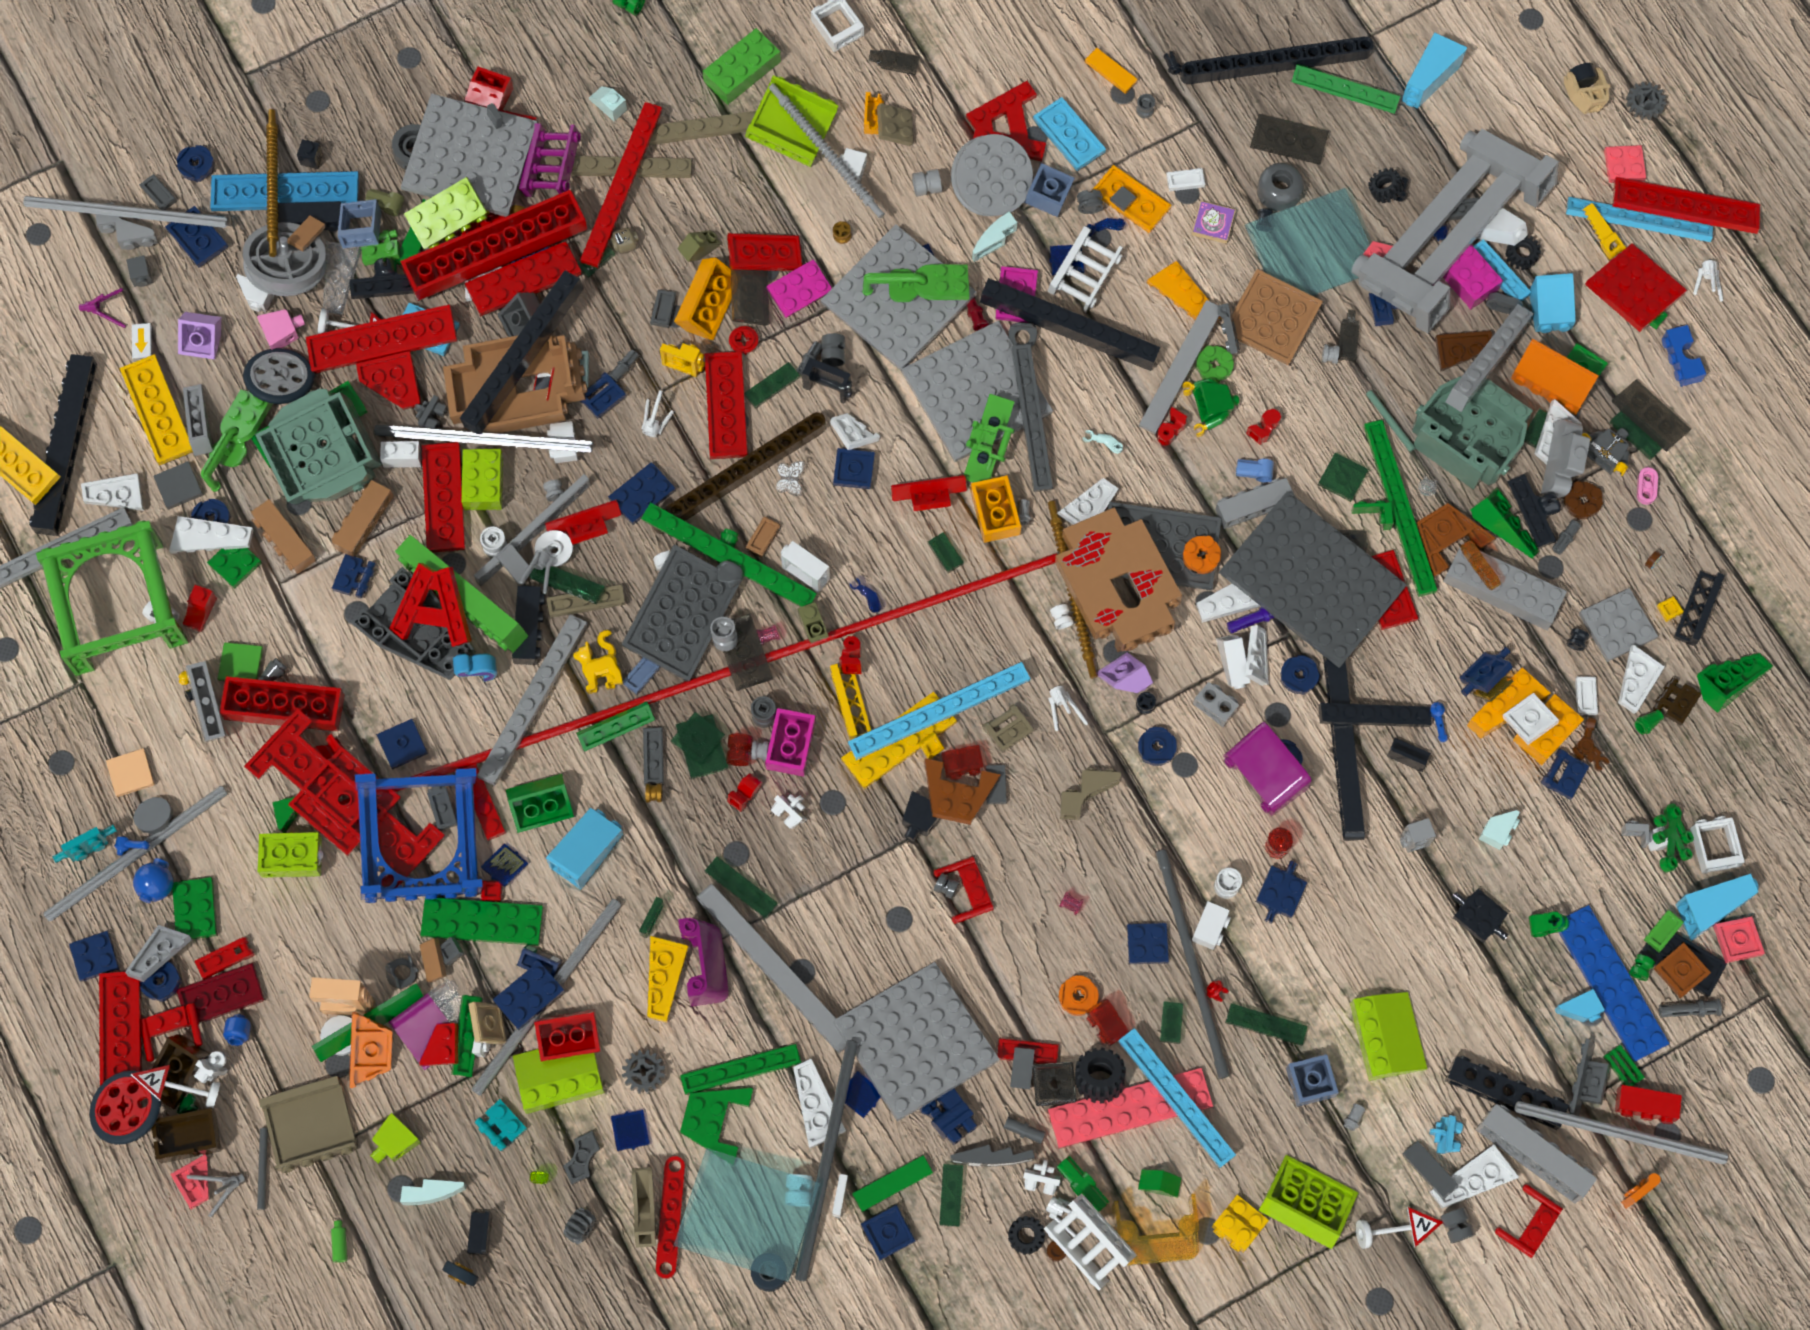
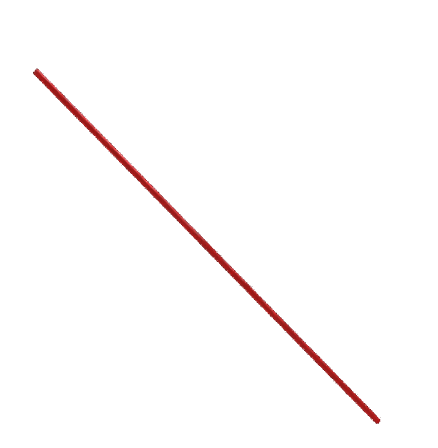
(723, 673)

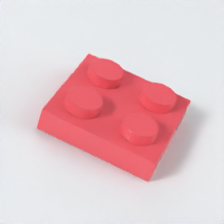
(1625, 163)
(1738, 939)

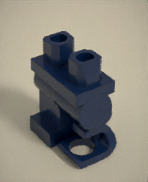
(955, 1116)

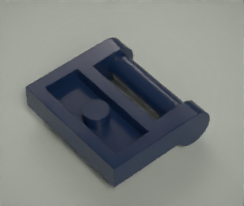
(605, 398)
(1569, 779)

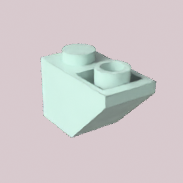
(1498, 828)

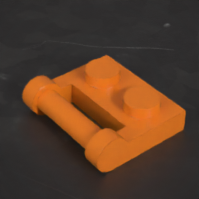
(1641, 1190)

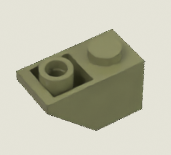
(698, 245)
(812, 622)

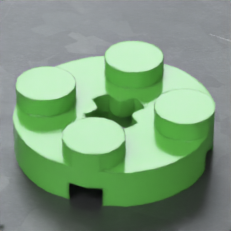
(1211, 354)

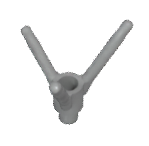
(228, 1183)

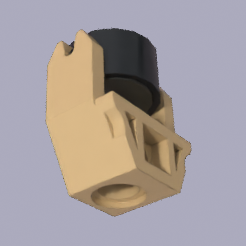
(1584, 97)

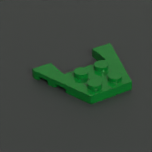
(706, 1117)

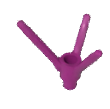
(94, 306)

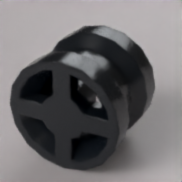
(1577, 639)
(1148, 699)

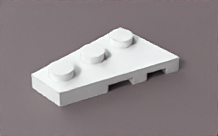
(1555, 413)
(1638, 679)

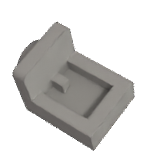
(1633, 828)

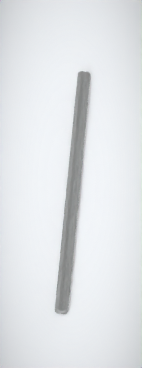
(125, 211)
(132, 855)
(1621, 1132)

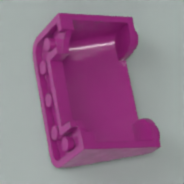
(1268, 768)
(713, 983)

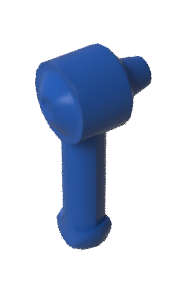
(1437, 710)
(124, 843)

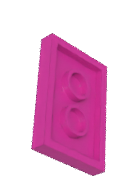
(1020, 279)
(799, 288)

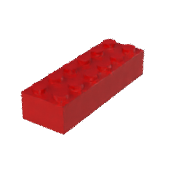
(276, 701)

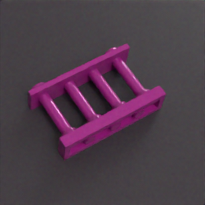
(536, 152)

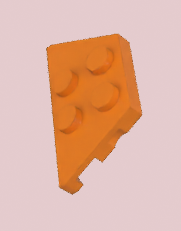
(369, 1049)

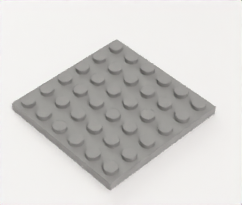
(462, 142)
(892, 327)
(958, 381)
(916, 1041)

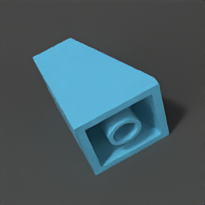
(1553, 303)

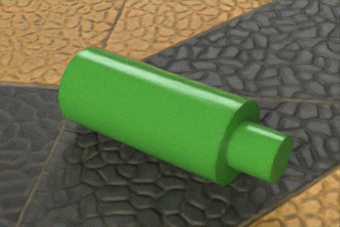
(339, 1242)

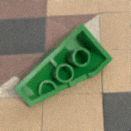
(1495, 515)
(1727, 681)

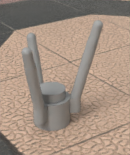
(539, 561)

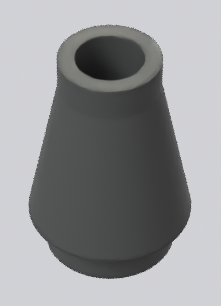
(273, 670)

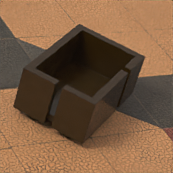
(186, 1135)

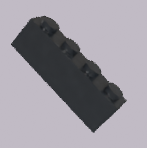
(298, 212)
(529, 617)

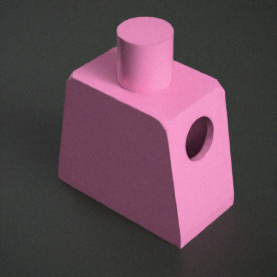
(280, 328)

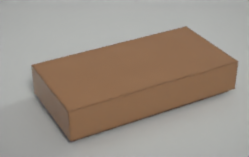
(306, 233)
(763, 536)
(432, 960)

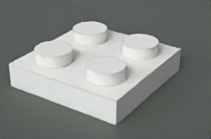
(1530, 718)

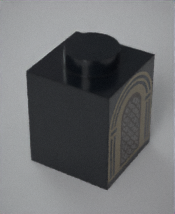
(310, 154)

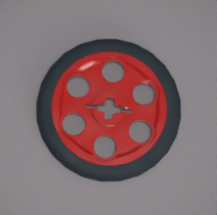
(102, 1098)

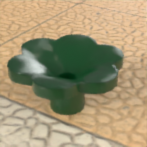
(187, 1104)

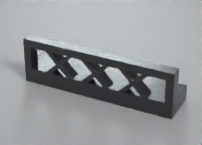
(1704, 613)

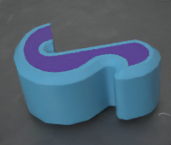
(475, 665)

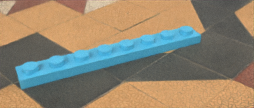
(1643, 220)
(1177, 1098)

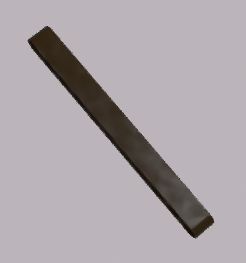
(745, 465)

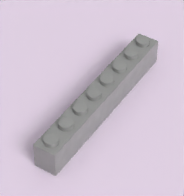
(1489, 358)

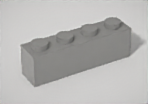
(1251, 503)
(205, 701)

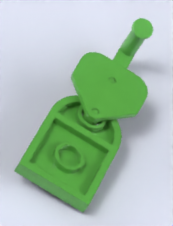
(928, 282)
(236, 428)

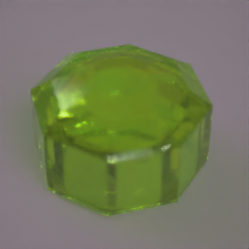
(539, 1177)

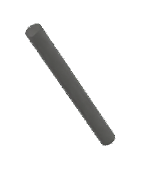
(262, 1169)

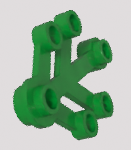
(1672, 814)

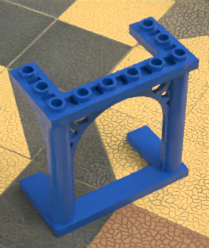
(468, 878)

